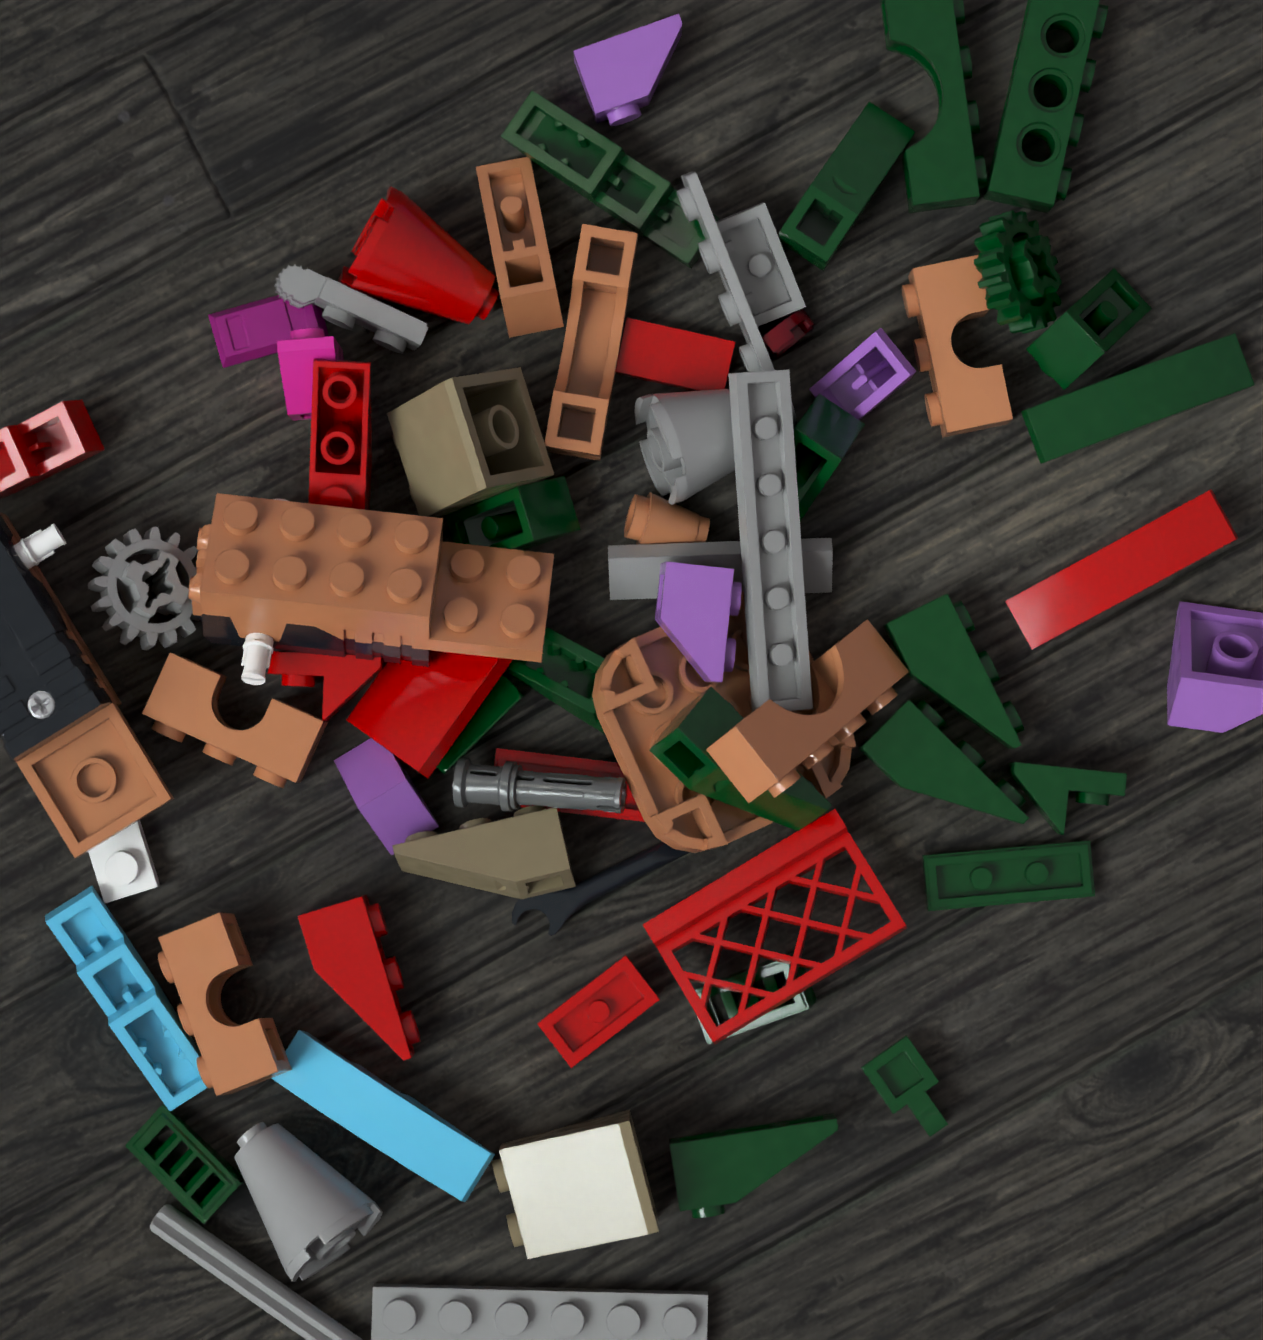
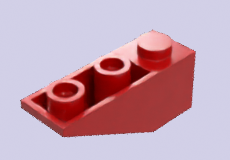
(341, 434)
(351, 960)

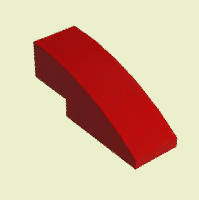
(46, 445)

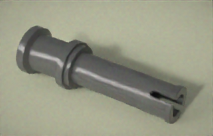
(514, 787)

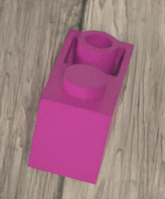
(296, 367)

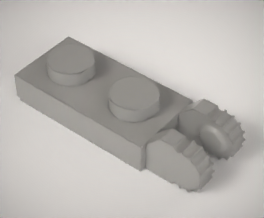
(350, 307)

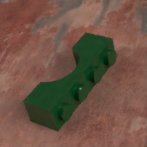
(941, 166)

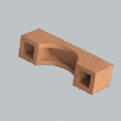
(591, 342)
(773, 741)

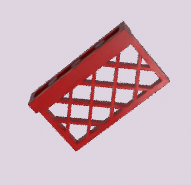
(749, 885)

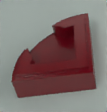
(787, 333)

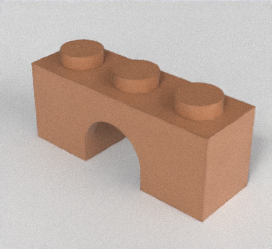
(962, 396)
(187, 703)
(200, 963)

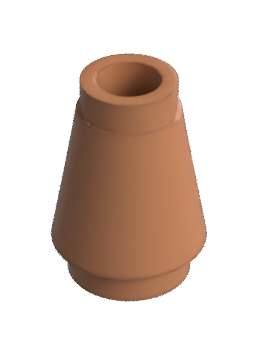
(658, 522)

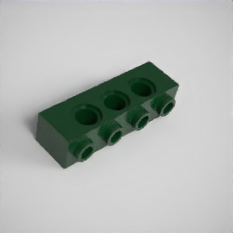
(1012, 175)

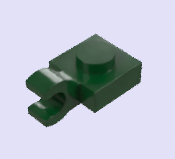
(902, 1080)

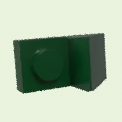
(1049, 788)

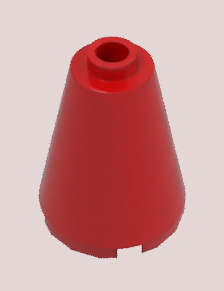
(418, 264)

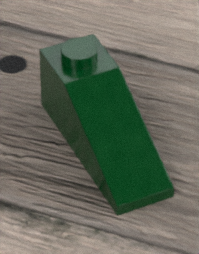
(733, 1162)

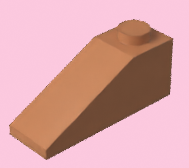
(519, 247)

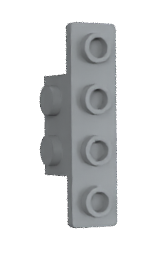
(750, 266)

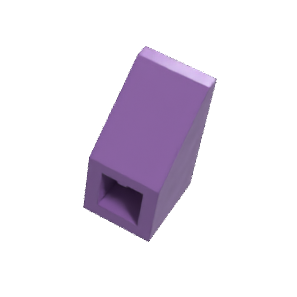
(695, 614)

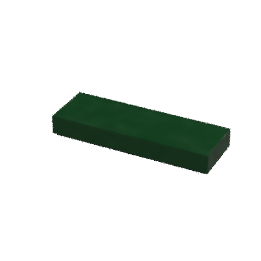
(1008, 875)

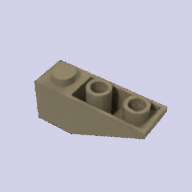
(505, 857)

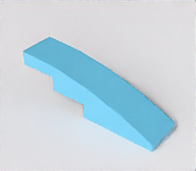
(128, 996)
(384, 1116)

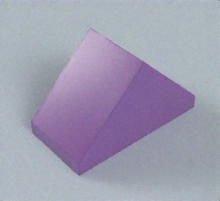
(866, 376)
(384, 793)

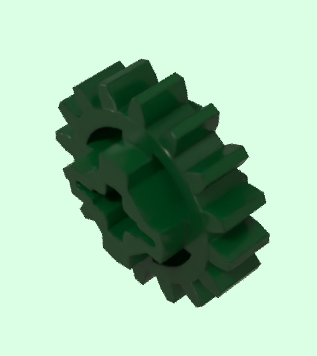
(1017, 272)

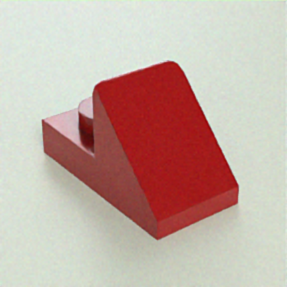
(342, 675)

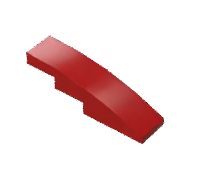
(1121, 569)

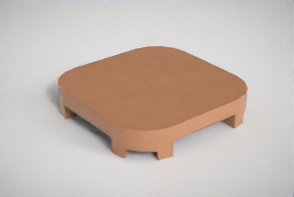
(640, 695)

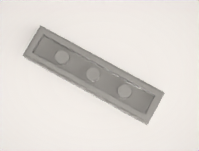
(636, 568)

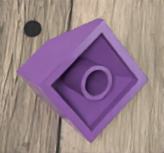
(1215, 668)

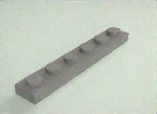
(770, 539)
(535, 1313)

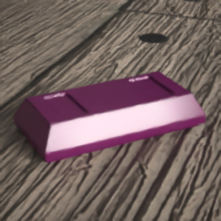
(255, 328)

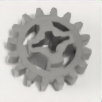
(129, 582)

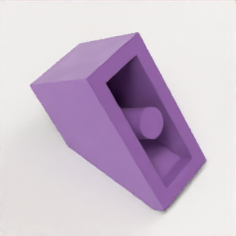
(626, 69)

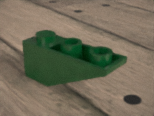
(845, 186)
(943, 660)
(685, 754)
(925, 761)

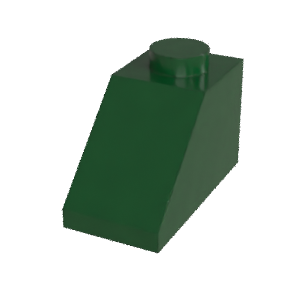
(1088, 329)
(820, 445)
(517, 517)

